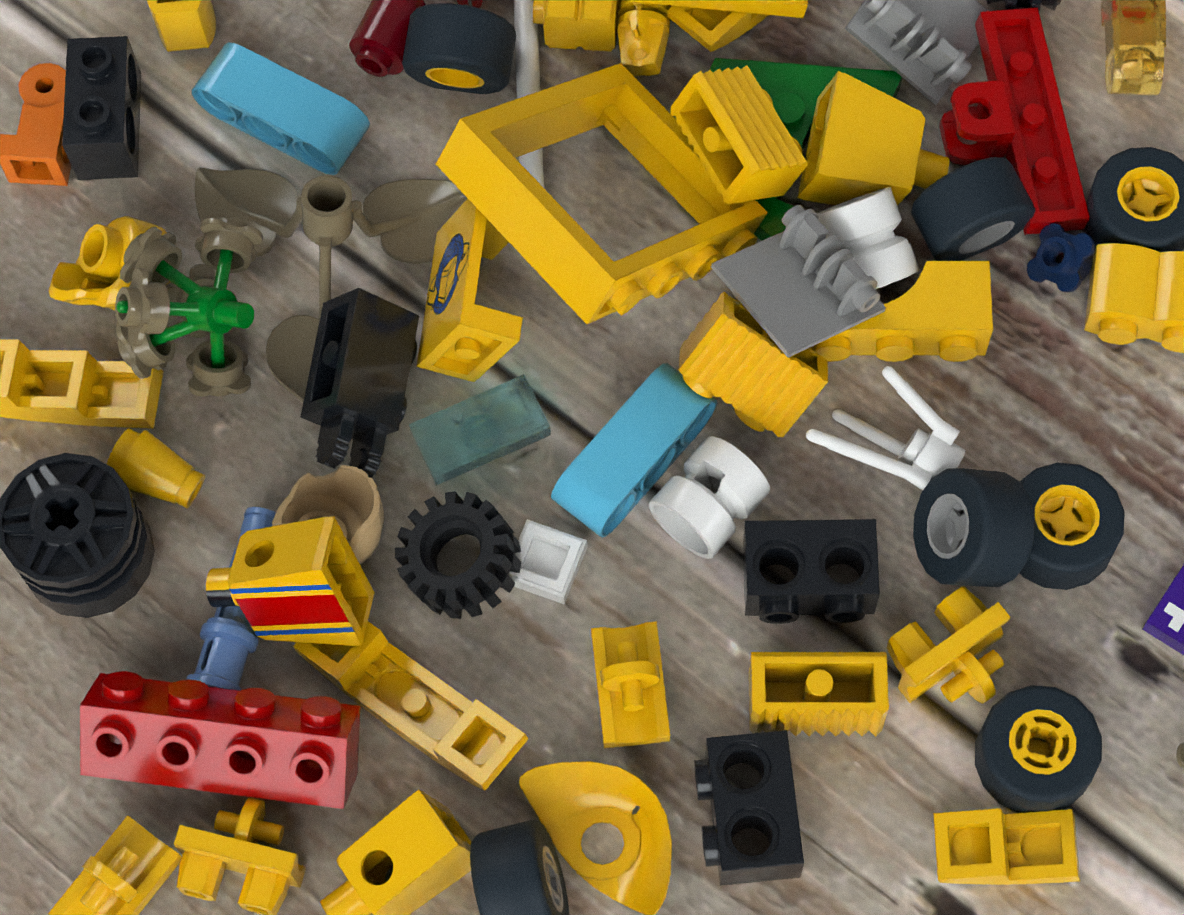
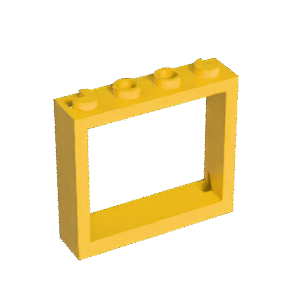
(485, 169)

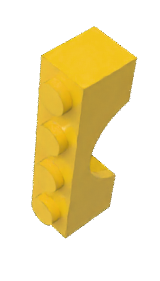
(939, 315)

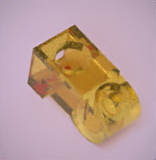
(1134, 45)

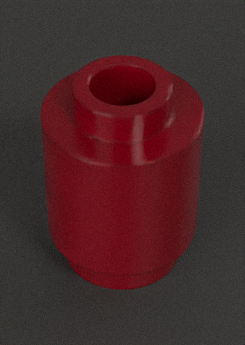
(382, 36)

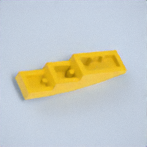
(74, 388)

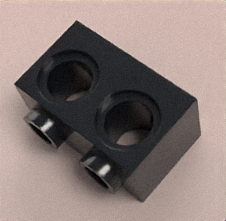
(102, 108)
(808, 551)
(765, 807)

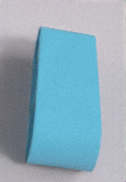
(281, 108)
(633, 450)

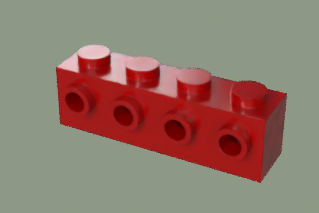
(219, 739)

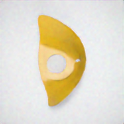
(585, 793)

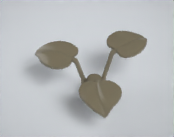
(400, 211)

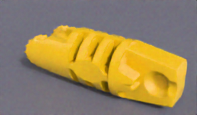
(642, 36)

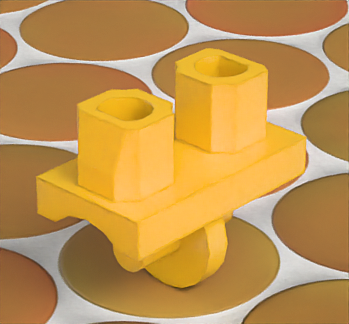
(971, 631)
(630, 685)
(266, 869)
(120, 875)

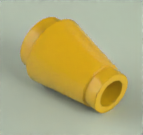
(154, 468)

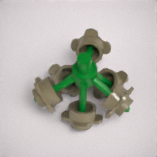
(198, 299)

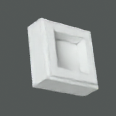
(548, 561)

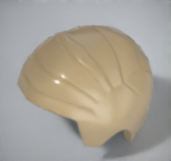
(342, 494)

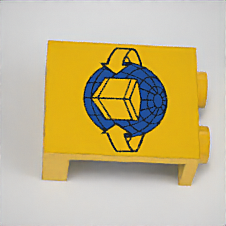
(456, 332)

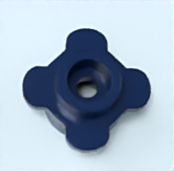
(1076, 262)

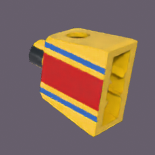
(297, 584)

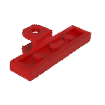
(1019, 118)

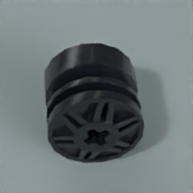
(81, 568)

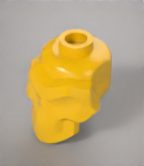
(97, 270)

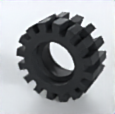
(435, 530)

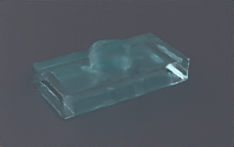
(480, 429)

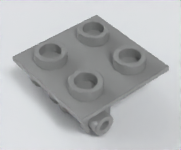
(920, 39)
(801, 284)

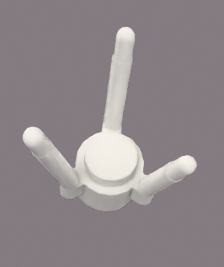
(919, 459)

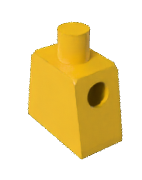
(865, 144)
(426, 856)

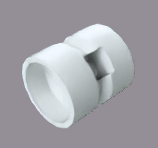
(867, 229)
(716, 489)

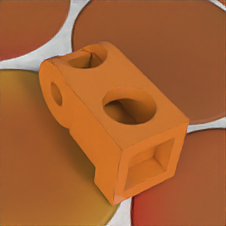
(37, 149)

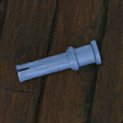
(228, 634)

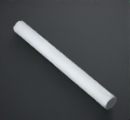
(528, 73)

